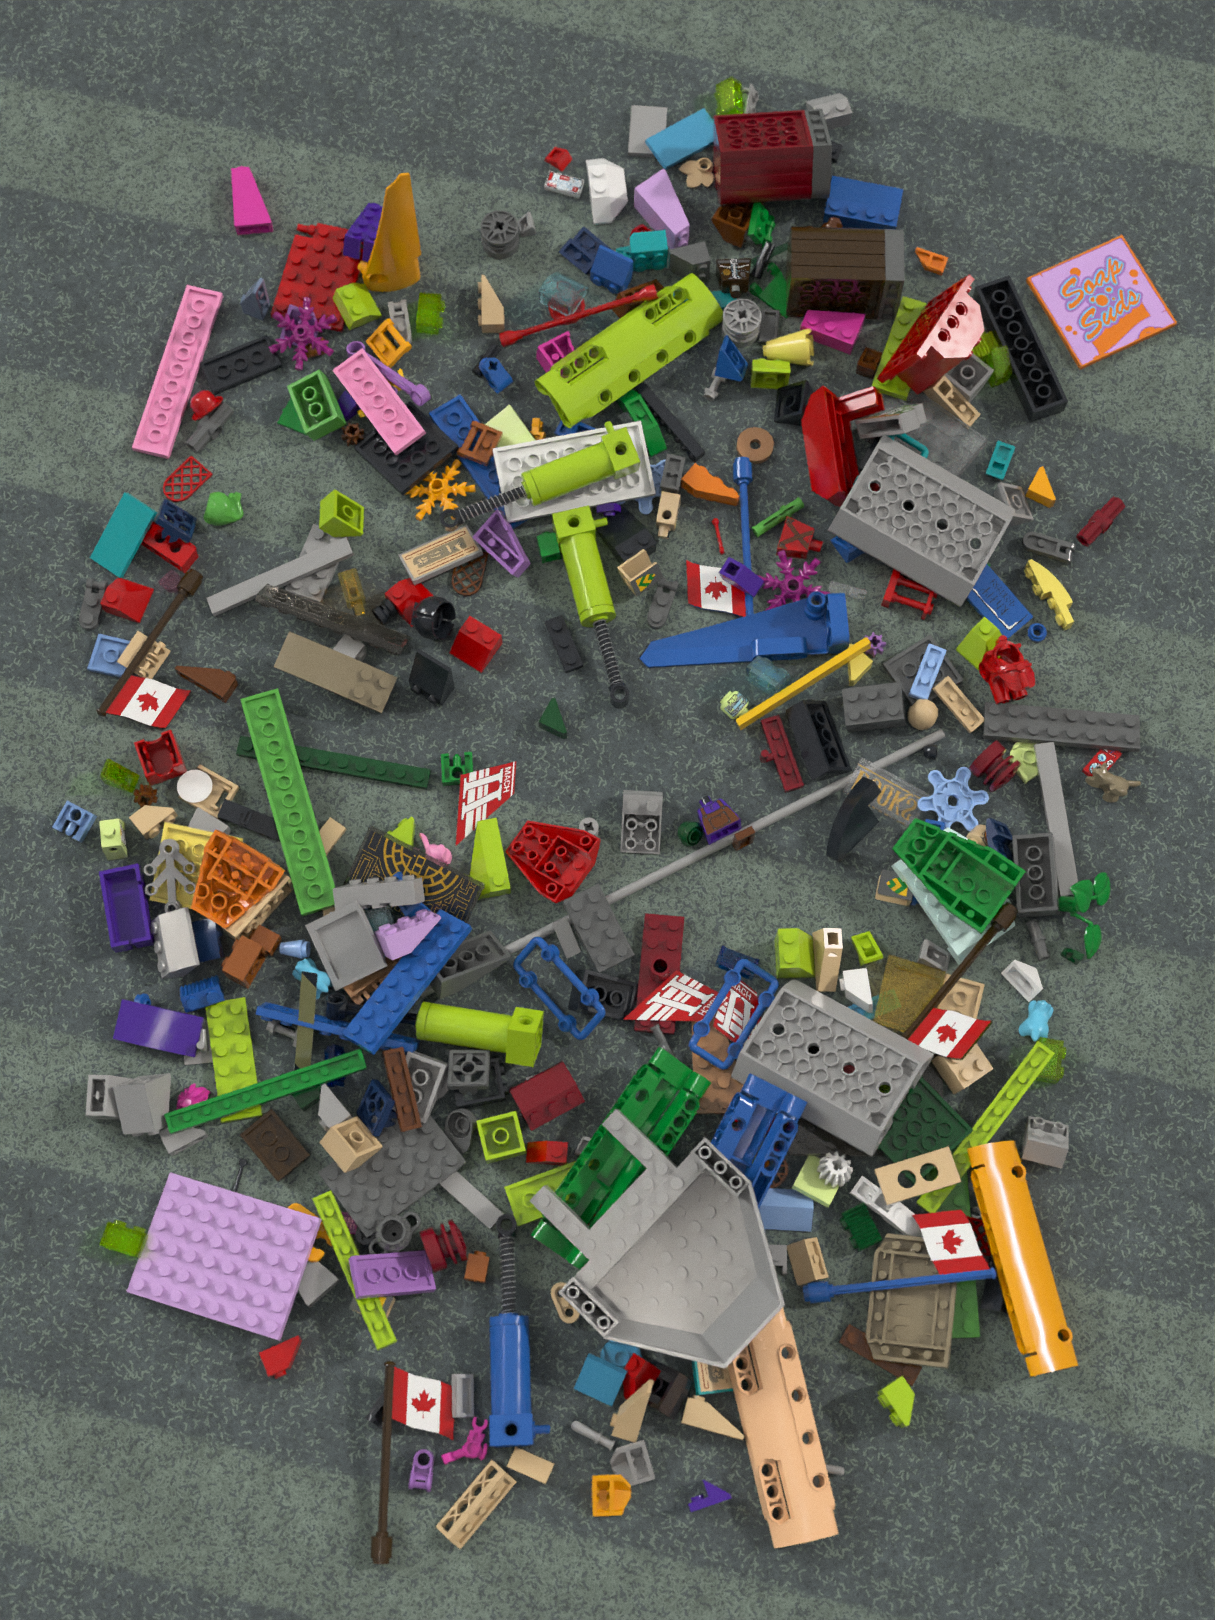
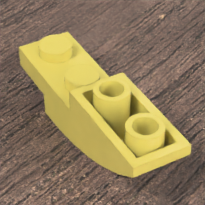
(1047, 586)

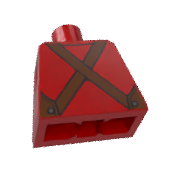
(797, 539)

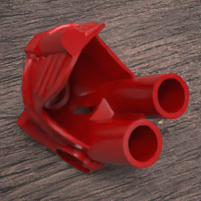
(1007, 673)

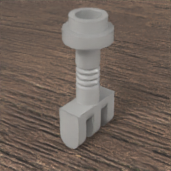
(274, 1026)

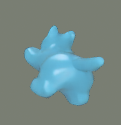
(309, 965)
(1037, 1020)

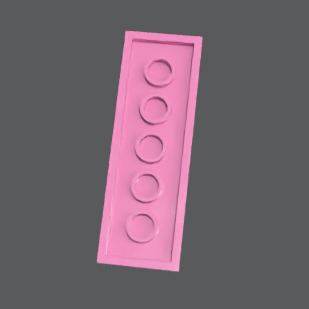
(379, 401)

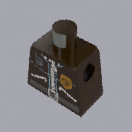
(733, 275)

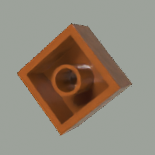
(244, 961)

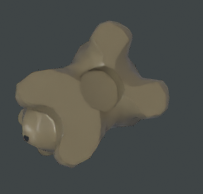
(1112, 785)

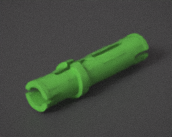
(778, 517)

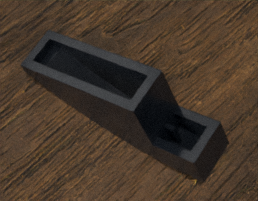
(853, 819)

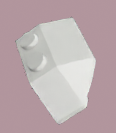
(606, 190)

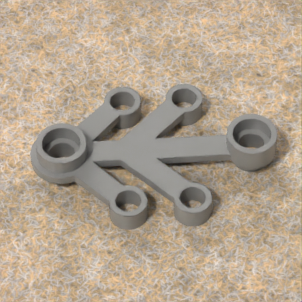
(170, 873)

